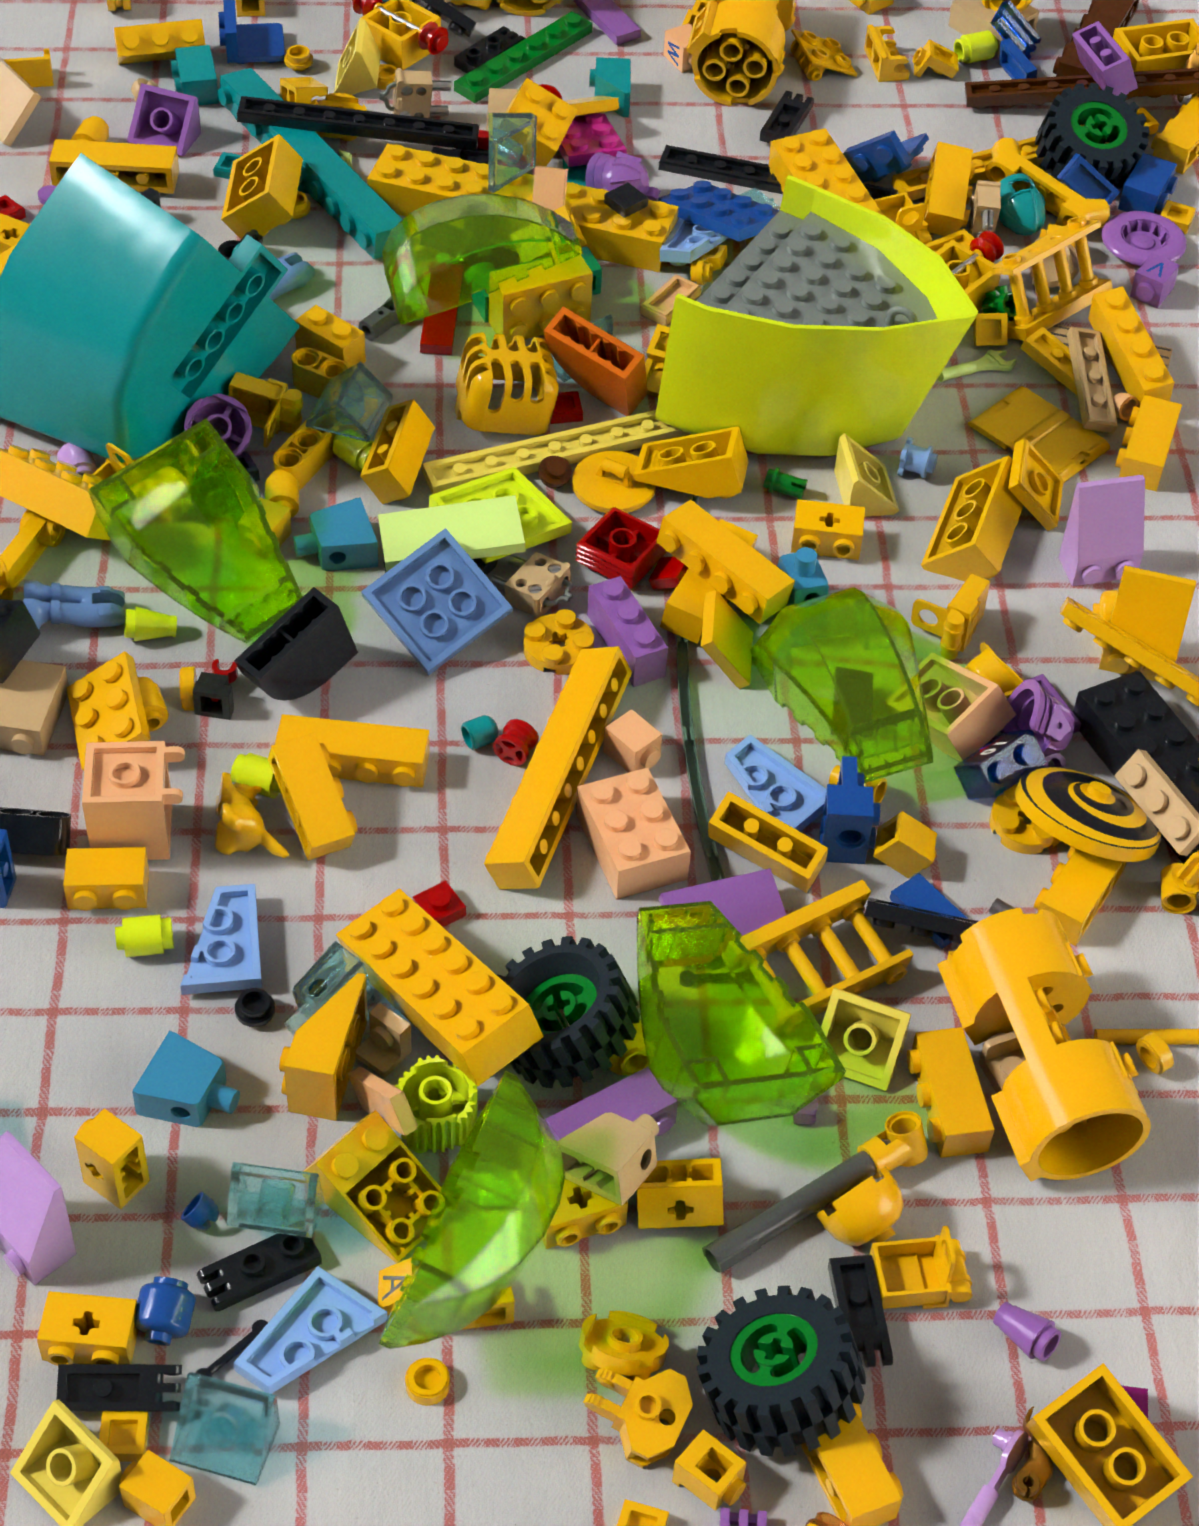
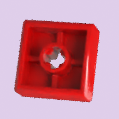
(620, 547)

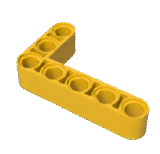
(308, 447)

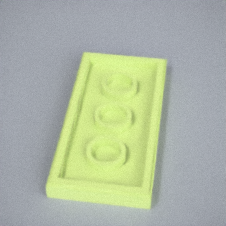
(479, 526)

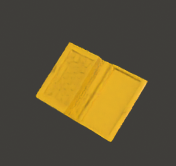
(1047, 428)

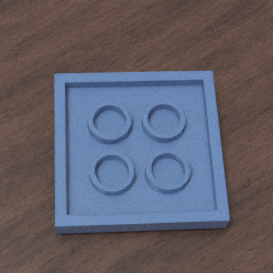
(437, 601)

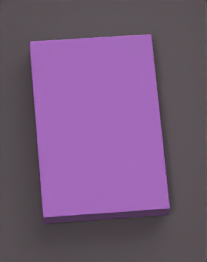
(744, 899)

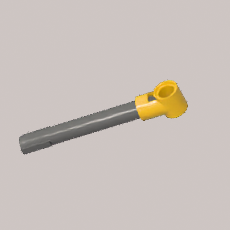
(898, 1145)

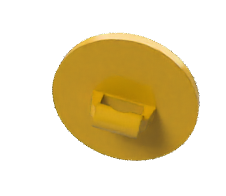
(608, 482)

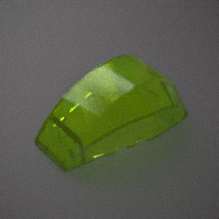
(468, 246)
(199, 532)
(851, 678)
(720, 1024)
(483, 1220)

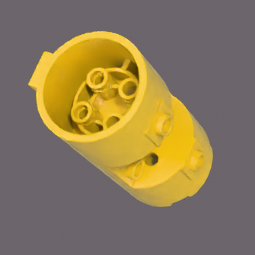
(739, 48)
(1070, 1100)

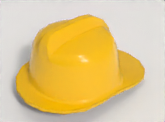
(994, 669)

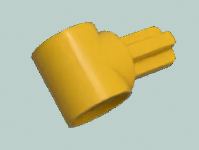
(1180, 885)

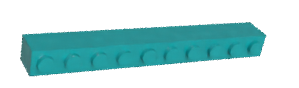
(323, 171)

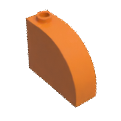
(597, 361)

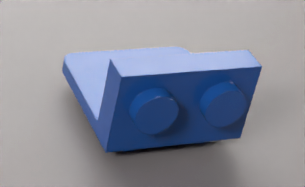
(249, 41)
(884, 155)

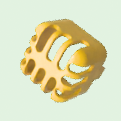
(510, 363)

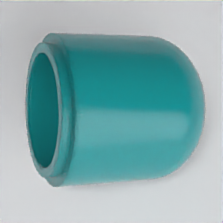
(479, 731)

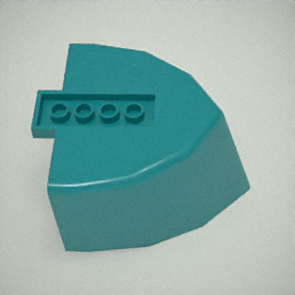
(127, 317)

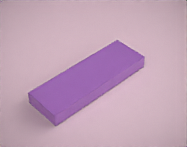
(610, 20)

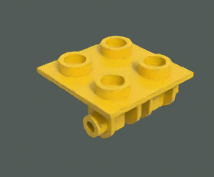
(817, 54)

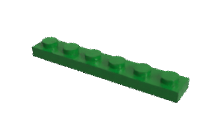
(523, 56)

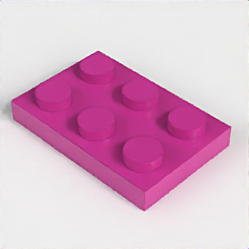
(588, 136)

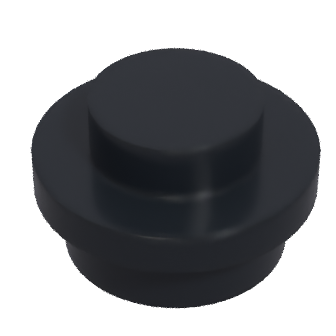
(254, 1007)

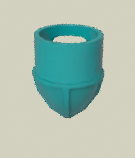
(1021, 210)

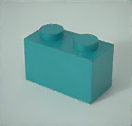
(195, 74)

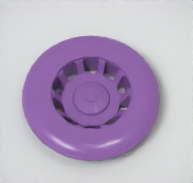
(1139, 233)

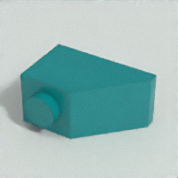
(613, 79)

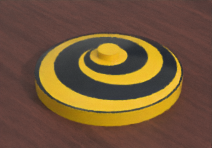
(1087, 813)

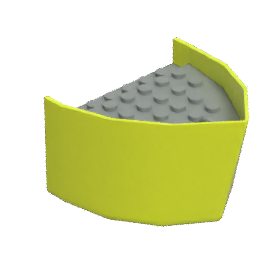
(814, 332)

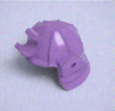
(611, 172)
(1044, 716)

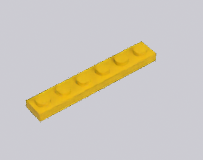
(1137, 653)

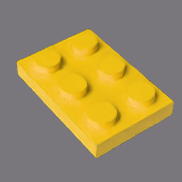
(108, 705)

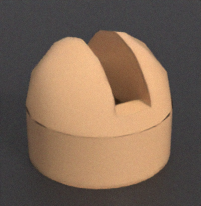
(1124, 404)

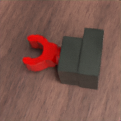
(213, 694)

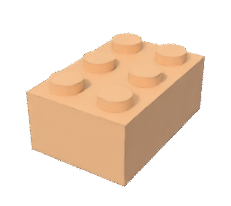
(632, 833)

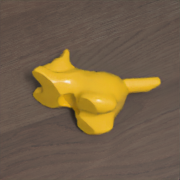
(240, 822)

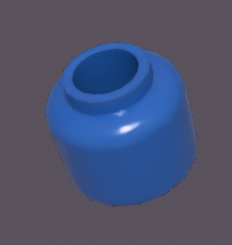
(164, 1310)

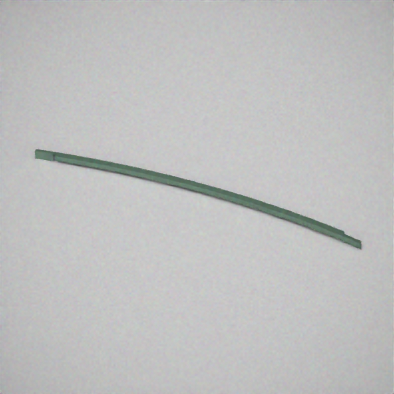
(691, 759)

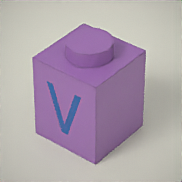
(1154, 280)

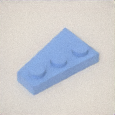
(688, 243)
(775, 783)
(228, 946)
(307, 1330)

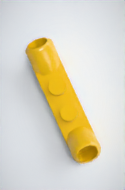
(1058, 197)

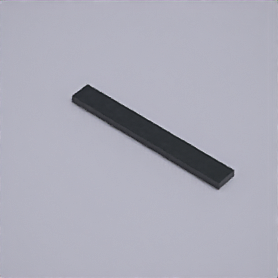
(358, 123)
(733, 170)

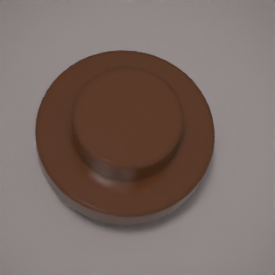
(554, 471)

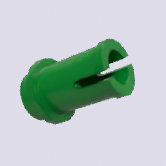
(784, 483)

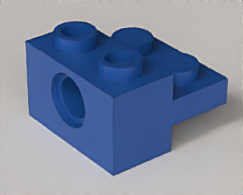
(849, 816)

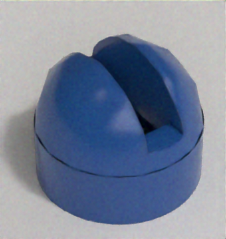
(200, 1212)

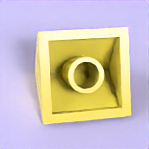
(359, 62)
(863, 479)
(865, 1037)
(67, 1468)

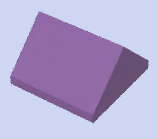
(165, 119)

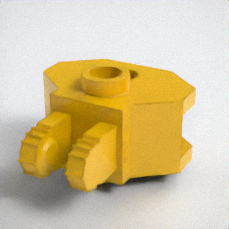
(638, 1418)

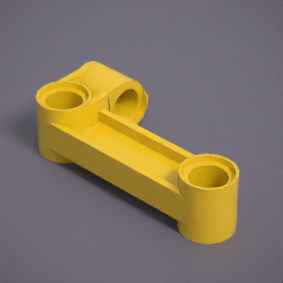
(25, 549)

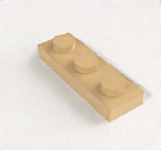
(1161, 801)

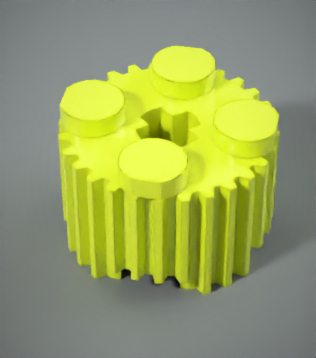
(441, 1103)

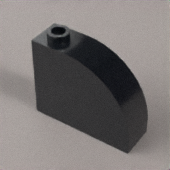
(299, 649)

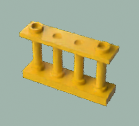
(1070, 298)
(817, 920)

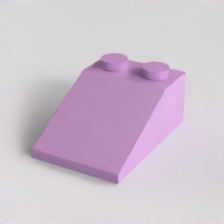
(1104, 530)
(32, 1214)

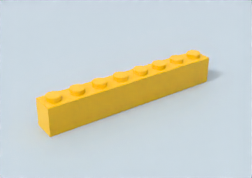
(556, 769)

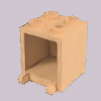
(130, 795)

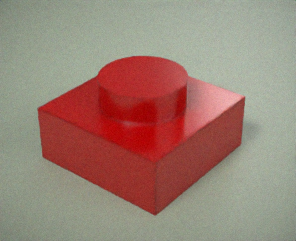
(441, 903)

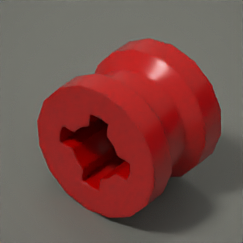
(515, 742)

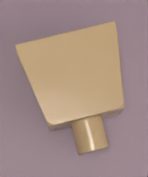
(611, 1155)

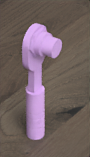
(1013, 1448)

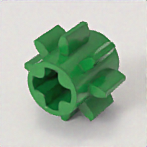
(1000, 302)

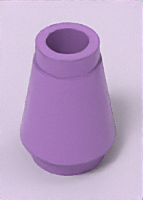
(1029, 1331)

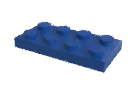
(720, 210)

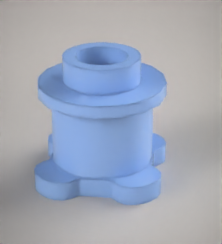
(917, 459)

